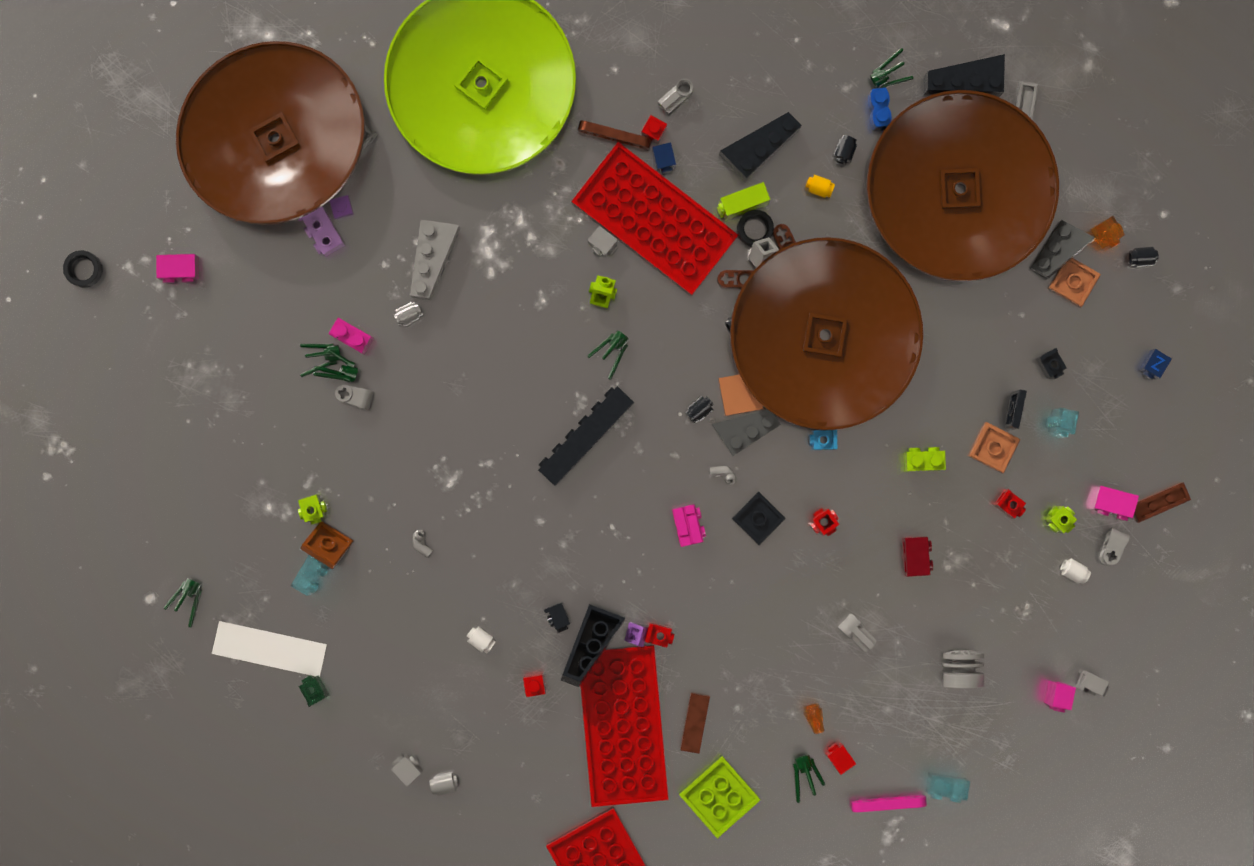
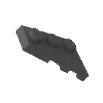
(1060, 248)
(745, 430)

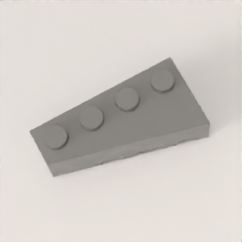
(432, 252)

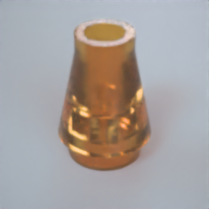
(815, 718)

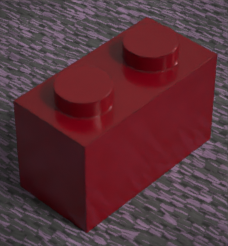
(916, 556)

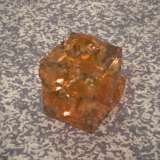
(1108, 233)

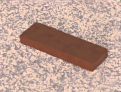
(1161, 502)
(695, 723)

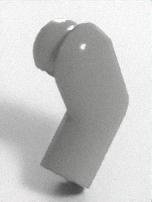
(725, 472)
(419, 543)

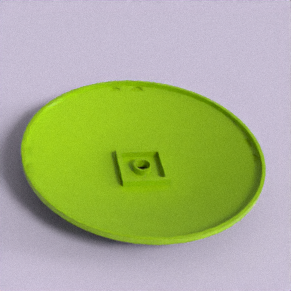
(435, 73)

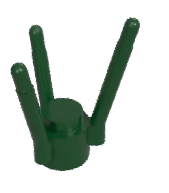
(880, 77)
(618, 341)
(328, 356)
(346, 372)
(189, 589)
(804, 764)

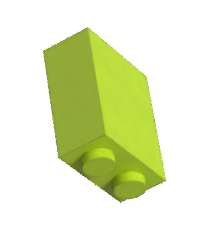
(743, 201)

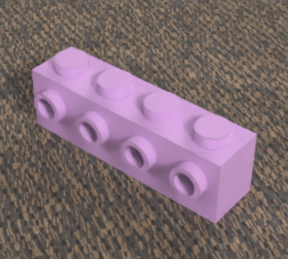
(323, 231)

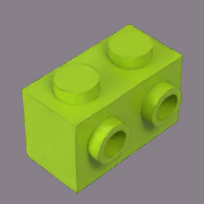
(924, 460)

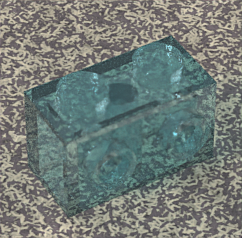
(1062, 422)
(309, 576)
(947, 786)

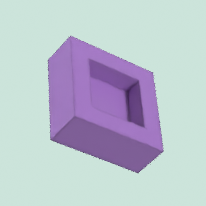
(341, 207)
(636, 634)

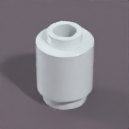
(1075, 571)
(480, 639)

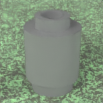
(408, 313)
(444, 784)

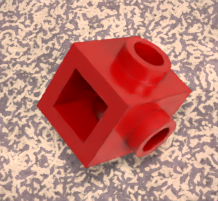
(831, 525)

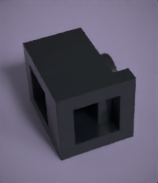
(1045, 364)
(558, 617)

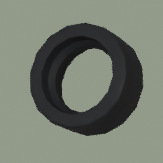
(750, 214)
(67, 268)

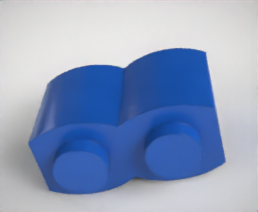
(878, 104)

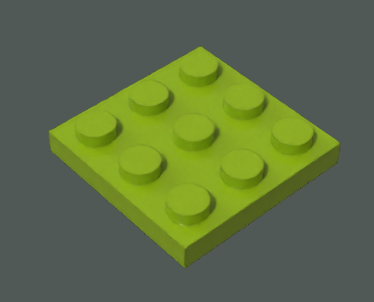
(719, 797)

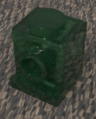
(319, 690)

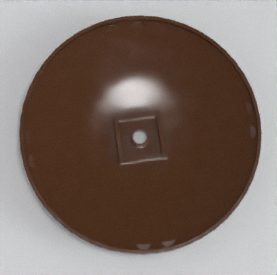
(244, 102)
(969, 142)
(870, 323)

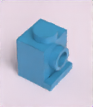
(831, 444)

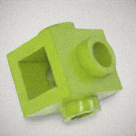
(602, 291)
(305, 509)
(1054, 519)

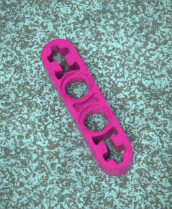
(889, 803)

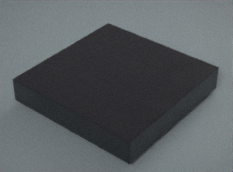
(1015, 409)
(758, 518)

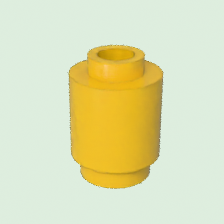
(820, 186)

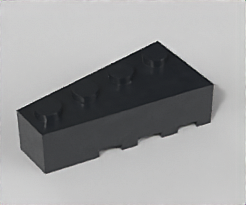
(759, 146)

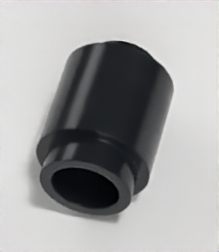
(845, 149)
(1143, 256)
(700, 409)

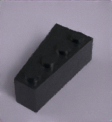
(978, 75)
(592, 639)

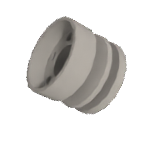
(963, 669)

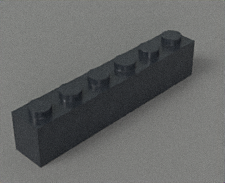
(586, 435)

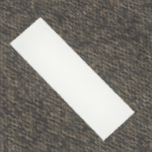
(269, 649)

